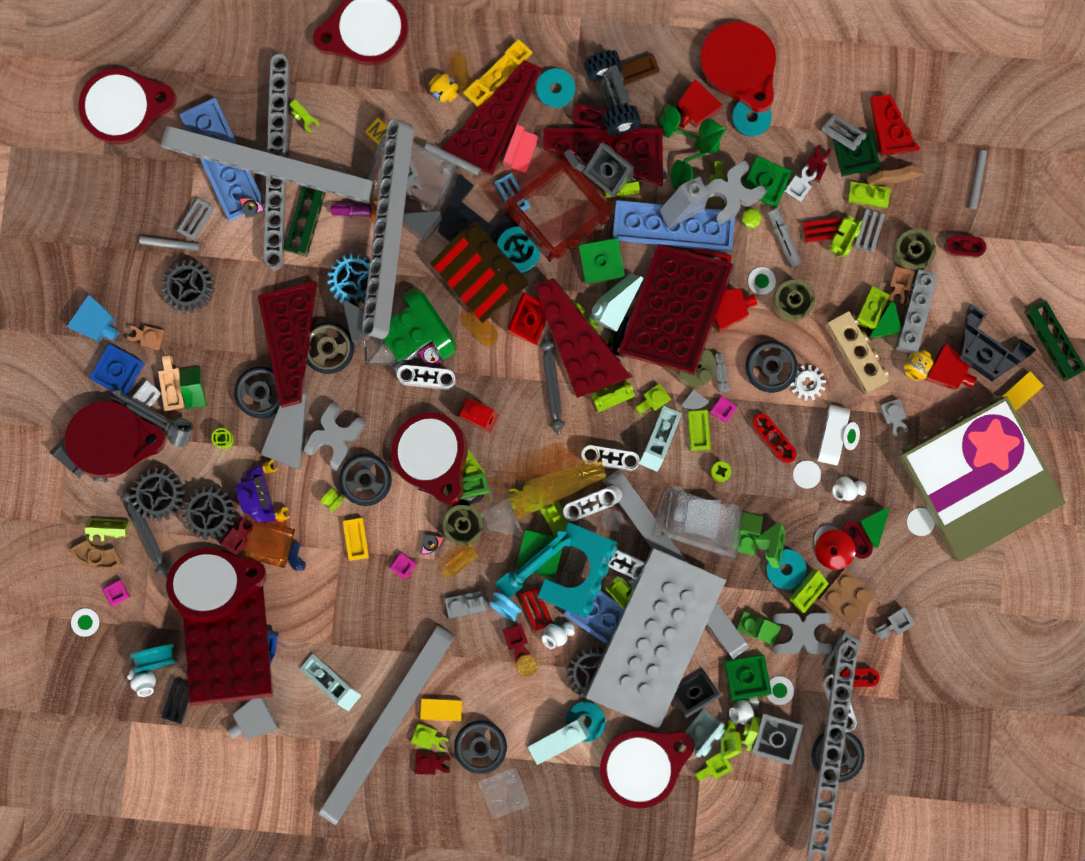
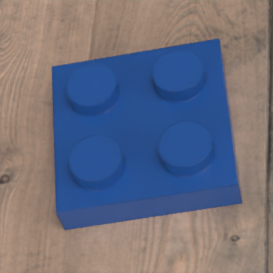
(117, 370)

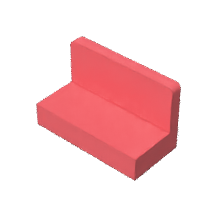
(520, 150)

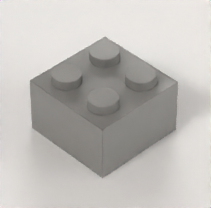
(777, 739)

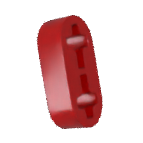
(863, 672)

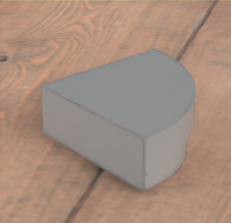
(694, 401)

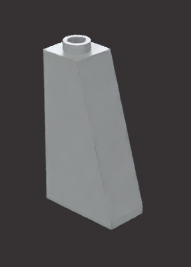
(685, 202)
(287, 435)

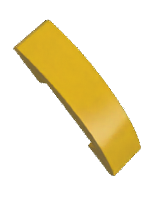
(484, 87)

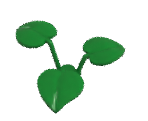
(708, 142)

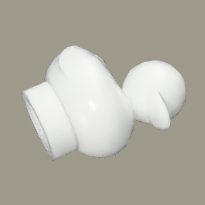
(847, 489)
(556, 635)
(142, 682)
(743, 710)

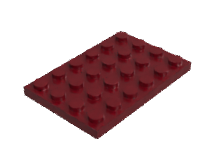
(676, 309)
(229, 656)

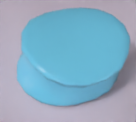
(504, 606)

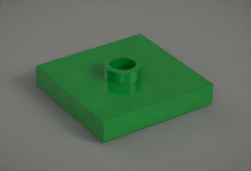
(770, 176)
(601, 260)
(531, 545)
(747, 677)

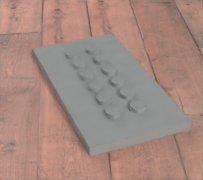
(655, 638)

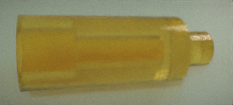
(461, 73)
(460, 562)

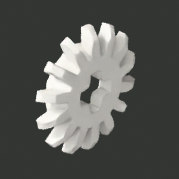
(814, 388)

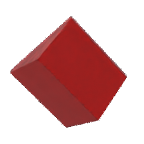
(527, 320)

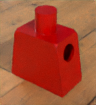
(697, 105)
(733, 308)
(950, 370)
(478, 415)

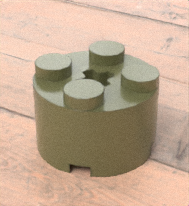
(924, 247)
(782, 300)
(703, 374)
(451, 525)

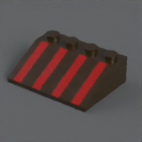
(479, 272)

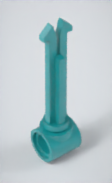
(512, 581)

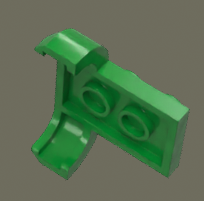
(418, 327)

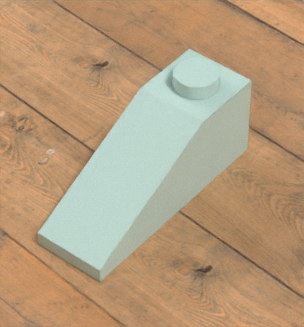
(614, 304)
(660, 438)
(330, 682)
(559, 741)

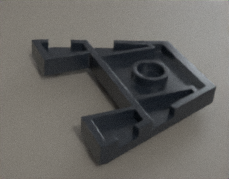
(459, 216)
(984, 352)

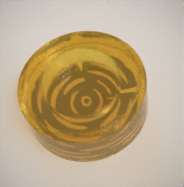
(527, 665)

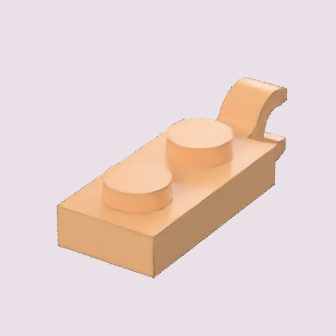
(170, 385)

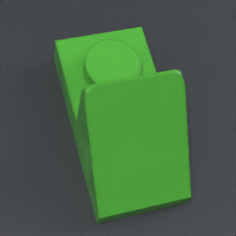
(750, 530)
(773, 543)
(758, 628)

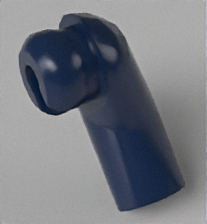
(293, 558)

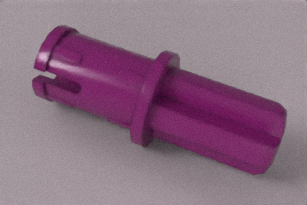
(351, 210)

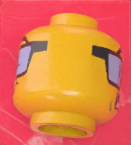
(443, 88)

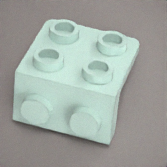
(703, 731)

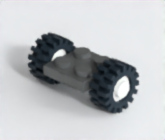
(620, 116)

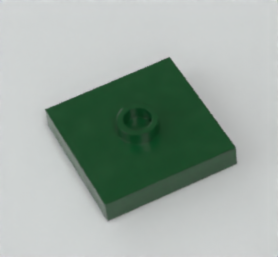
(860, 160)

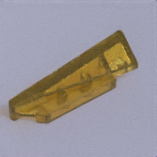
(554, 486)

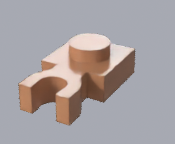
(902, 281)
(149, 337)

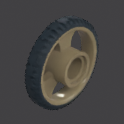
(346, 348)

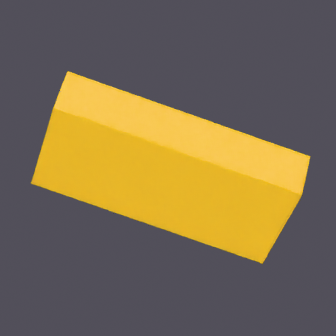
(1023, 390)
(356, 539)
(441, 709)

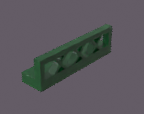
(311, 223)
(1051, 343)

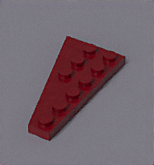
(493, 123)
(640, 147)
(287, 327)
(581, 347)

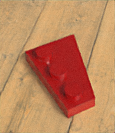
(890, 128)

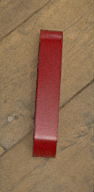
(787, 447)

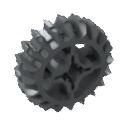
(191, 278)
(140, 490)
(208, 521)
(577, 664)

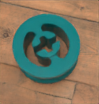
(518, 232)
(153, 658)

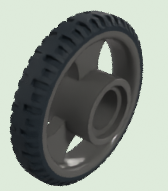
(754, 359)
(243, 389)
(349, 487)
(464, 756)
(855, 764)

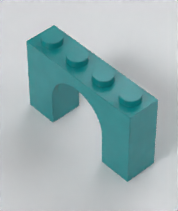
(580, 598)

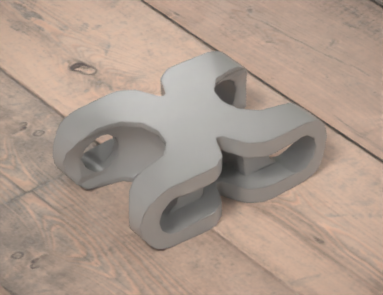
(733, 192)
(334, 436)
(802, 633)

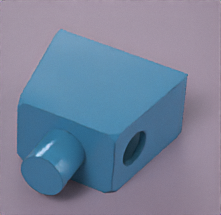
(93, 321)

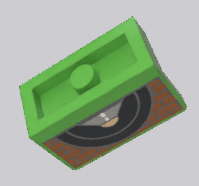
(475, 490)

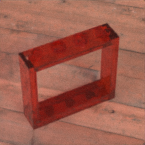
(534, 234)

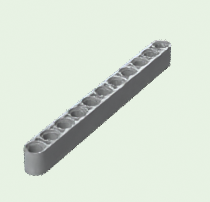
(277, 133)
(267, 164)
(387, 229)
(644, 523)
(386, 725)
(837, 744)

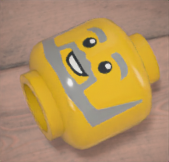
(918, 365)

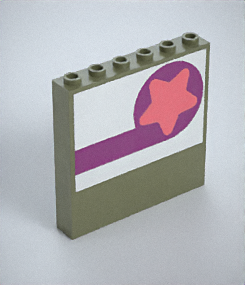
(981, 478)

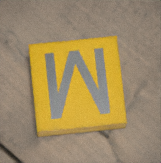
(376, 130)

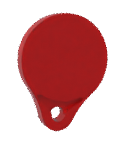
(740, 64)

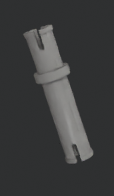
(785, 239)

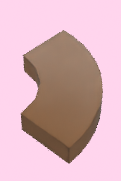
(895, 176)
(95, 557)

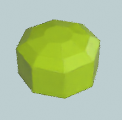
(751, 218)

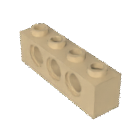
(856, 364)

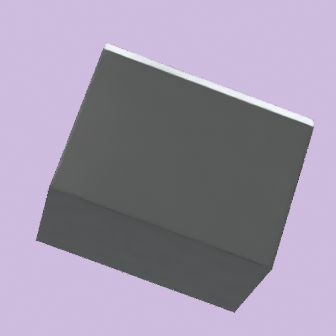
(609, 170)
(422, 223)
(355, 319)
(695, 693)

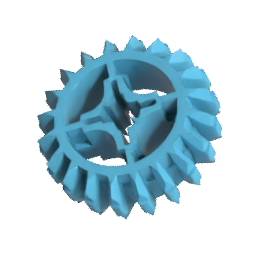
(361, 295)

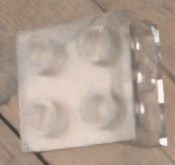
(504, 793)

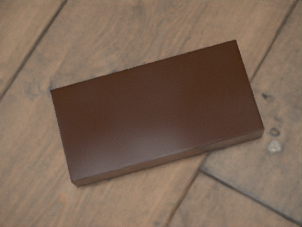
(639, 69)

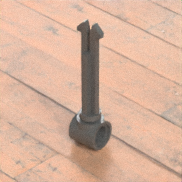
(178, 430)

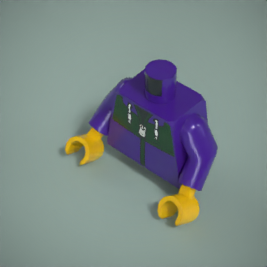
(255, 496)

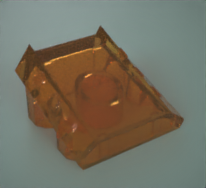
(270, 543)

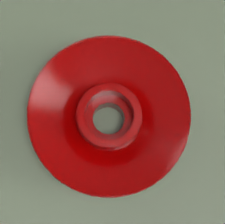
(844, 545)

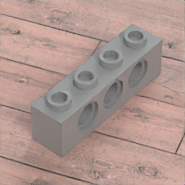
(916, 312)

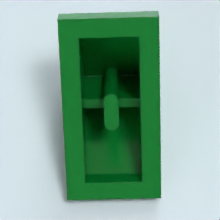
(888, 324)
(192, 388)
(874, 526)

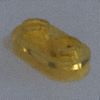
(480, 329)

